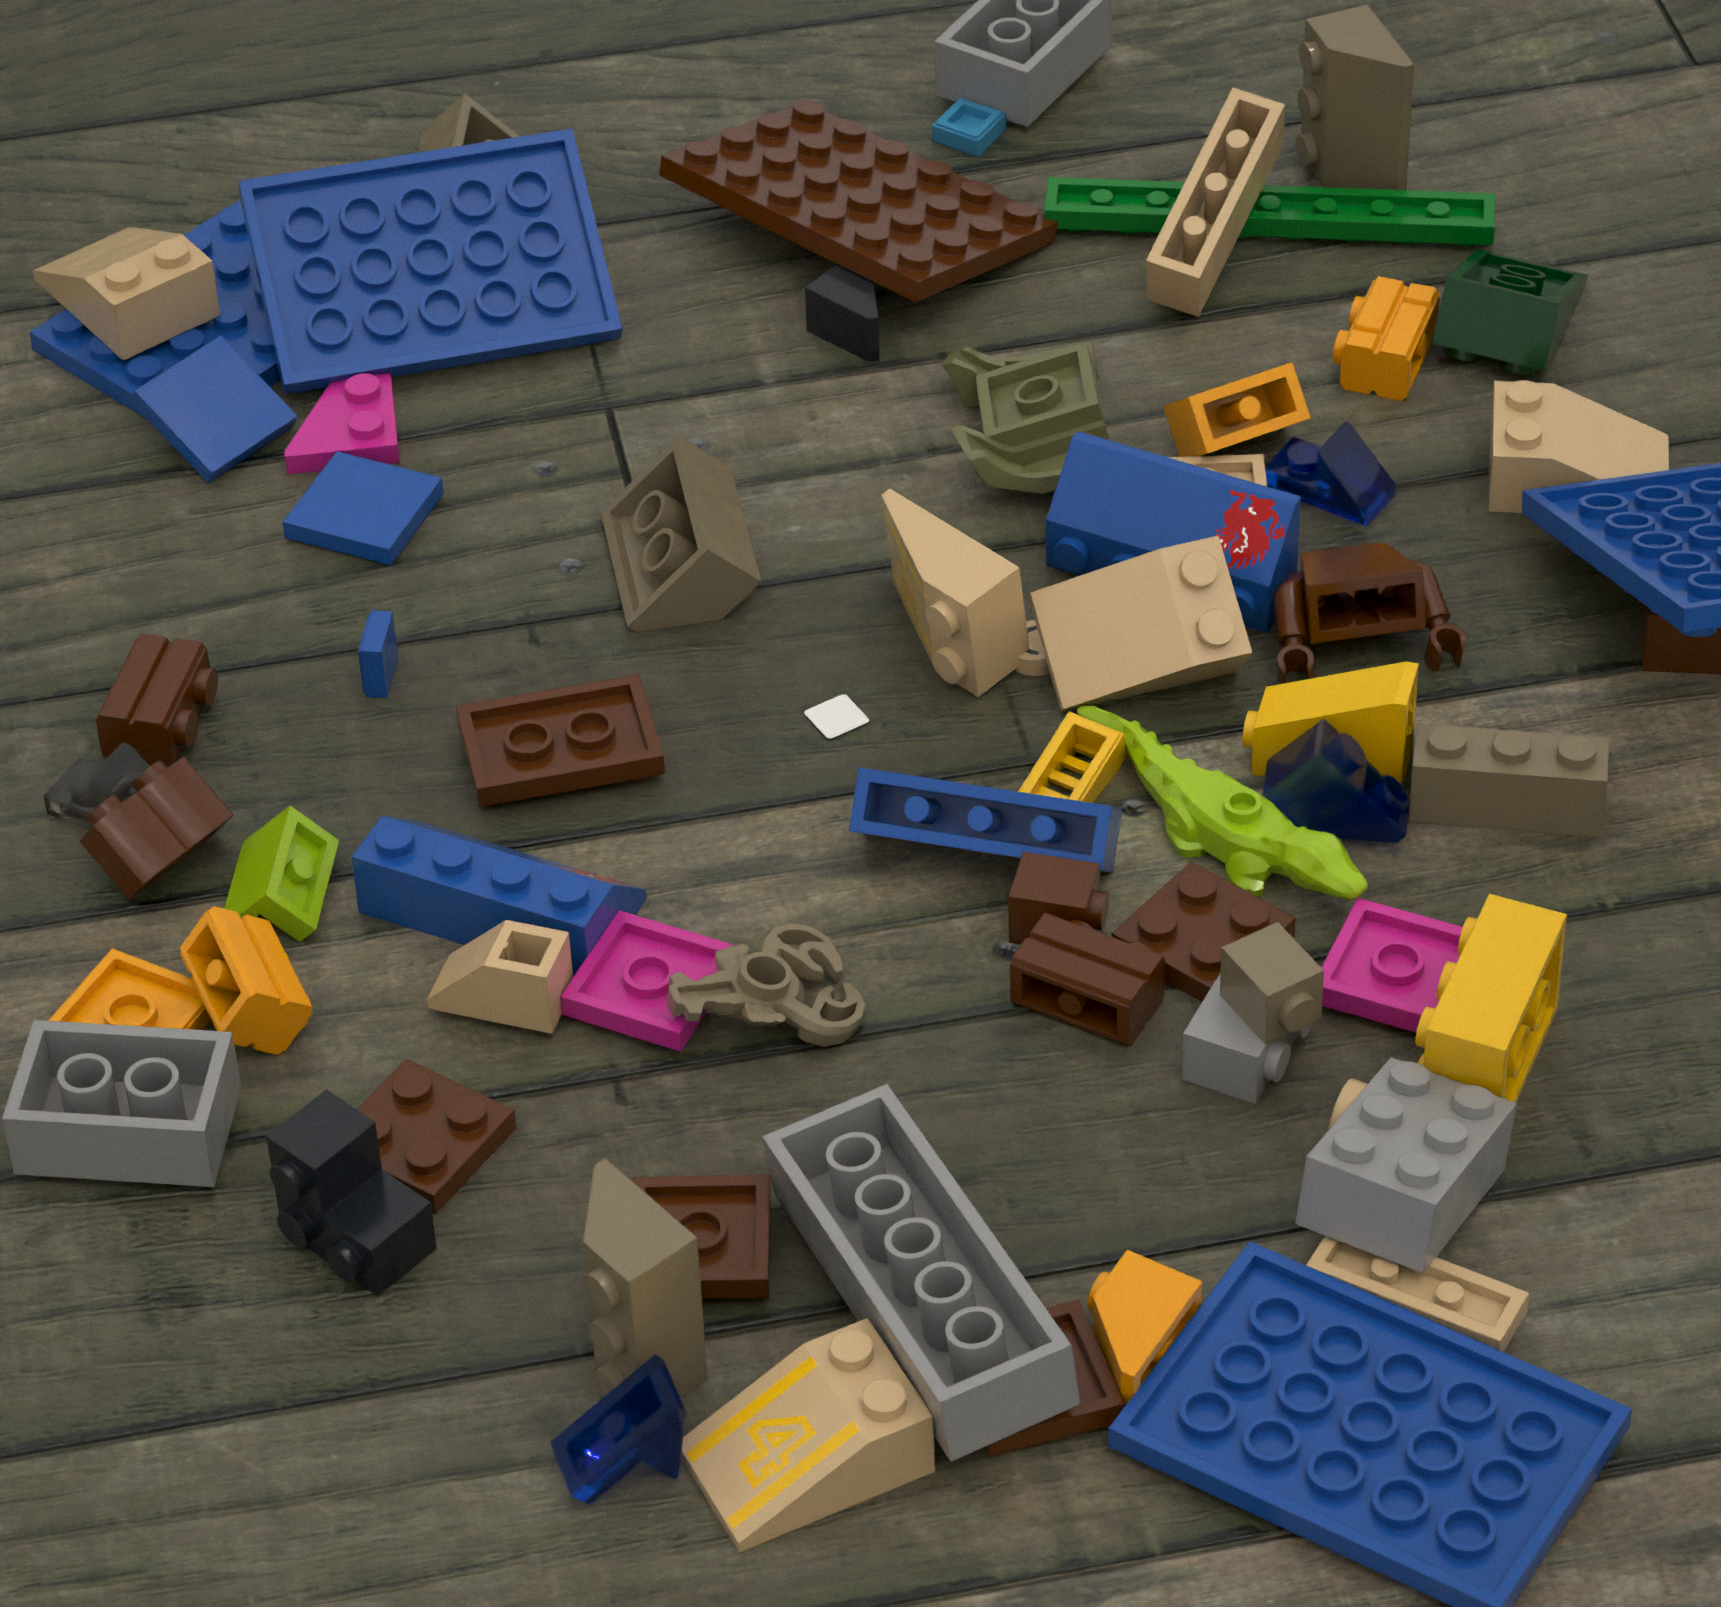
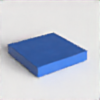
(214, 409)
(363, 508)

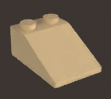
(135, 288)
(1561, 438)
(1141, 625)

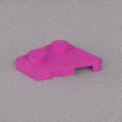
(348, 418)

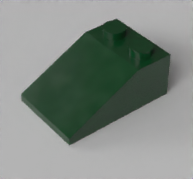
(1507, 311)

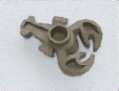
(768, 988)

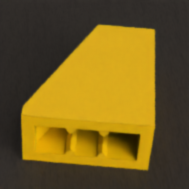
(1367, 704)

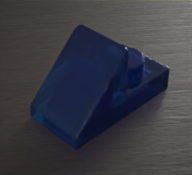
(1335, 477)
(628, 1426)

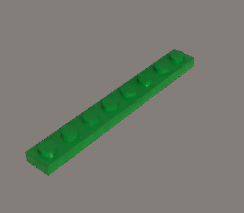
(1284, 211)

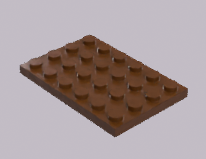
(859, 199)

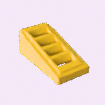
(1085, 737)

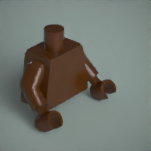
(1360, 595)

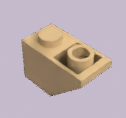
(507, 977)

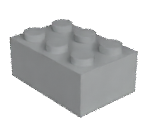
(1020, 53)
(122, 1103)
(1406, 1164)

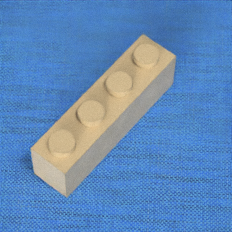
(1215, 202)

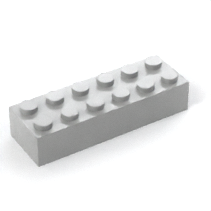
(922, 1270)

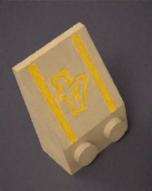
(957, 596)
(812, 1438)

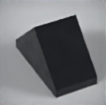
(844, 312)

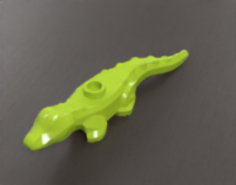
(1232, 822)

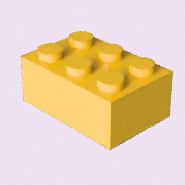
(1496, 997)

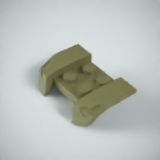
(1027, 412)

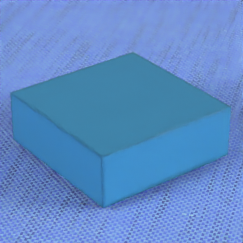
(969, 127)

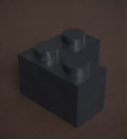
(342, 1200)

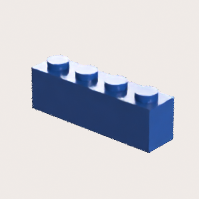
(983, 818)

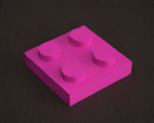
(1388, 964)
(628, 977)

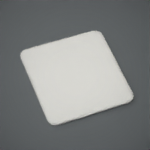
(836, 716)

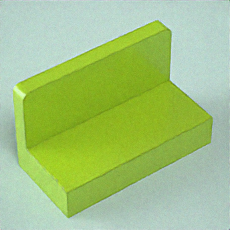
(284, 873)

